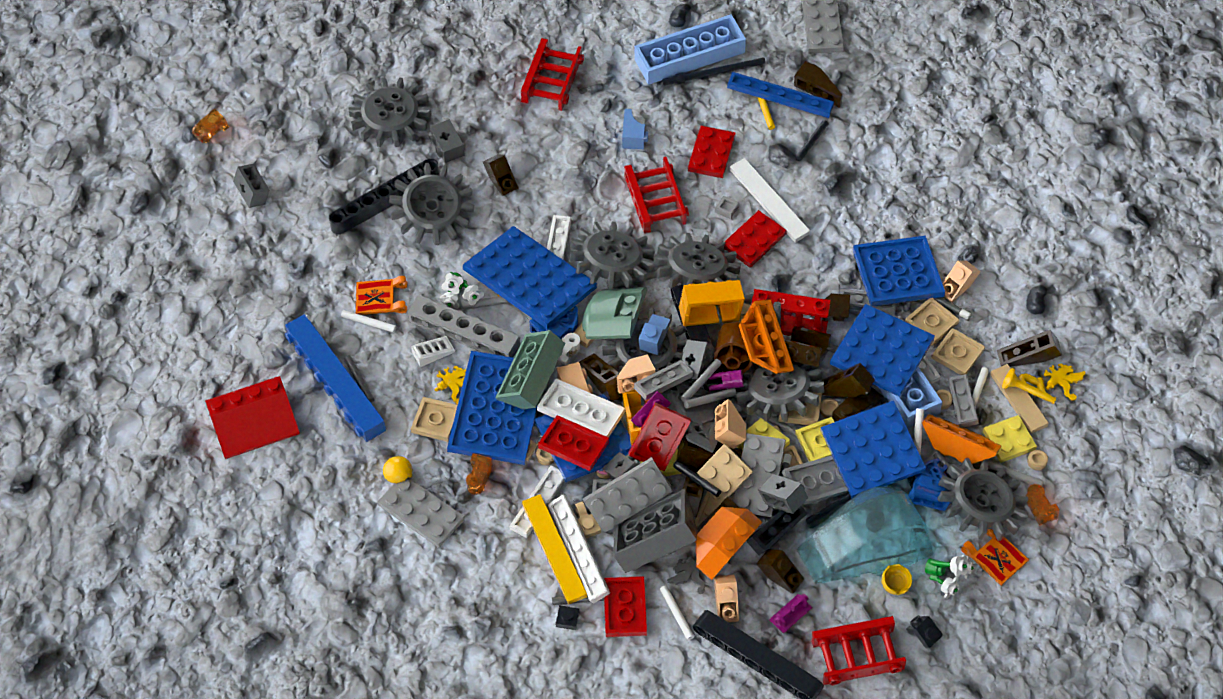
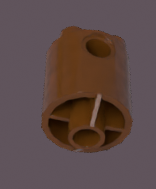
(732, 349)

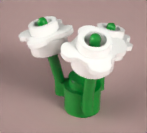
(453, 284)
(958, 566)

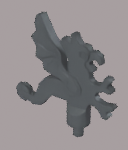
(690, 571)

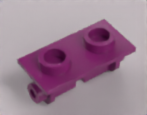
(642, 414)
(791, 612)

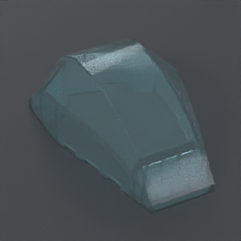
(867, 536)

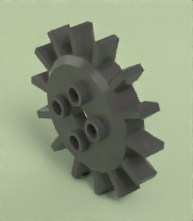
(394, 122)
(431, 188)
(710, 262)
(605, 264)
(668, 349)
(781, 396)
(996, 495)

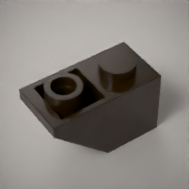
(500, 174)
(838, 307)
(780, 570)

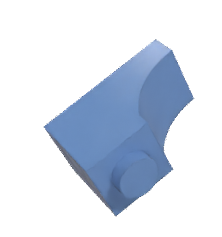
(633, 132)
(654, 334)

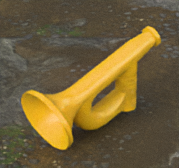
(1012, 380)

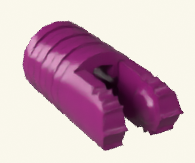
(730, 380)

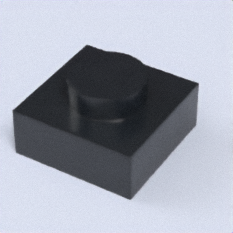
(567, 617)

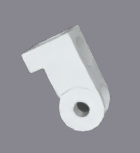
(571, 348)

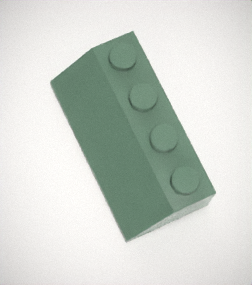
(531, 369)

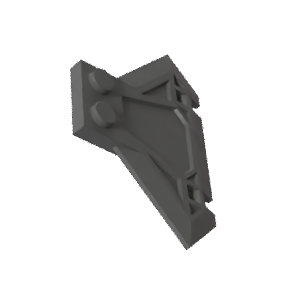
(702, 423)

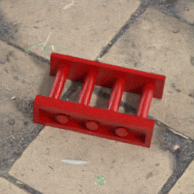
(538, 63)
(641, 206)
(799, 305)
(862, 631)

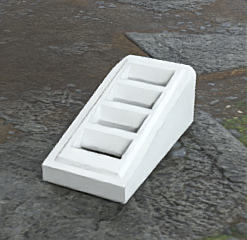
(427, 358)

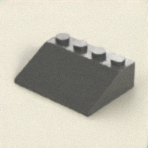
(654, 532)

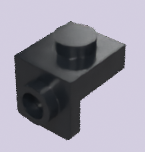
(925, 630)

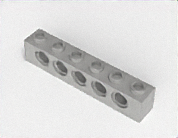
(420, 315)

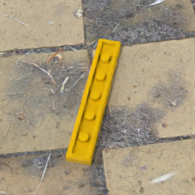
(554, 549)

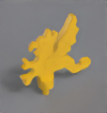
(1060, 377)
(452, 381)

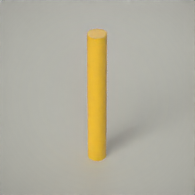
(766, 112)

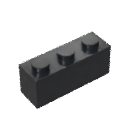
(774, 529)

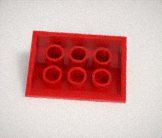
(252, 417)

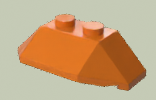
(764, 338)
(958, 441)
(723, 538)

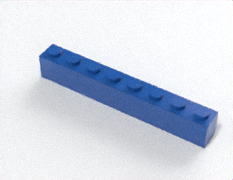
(335, 378)

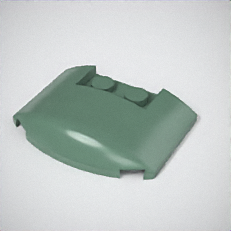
(613, 313)

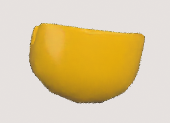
(397, 469)
(896, 579)

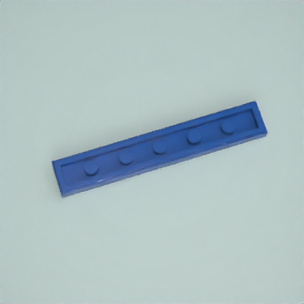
(780, 94)

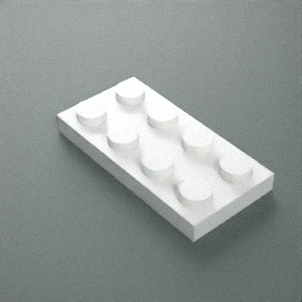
(581, 407)

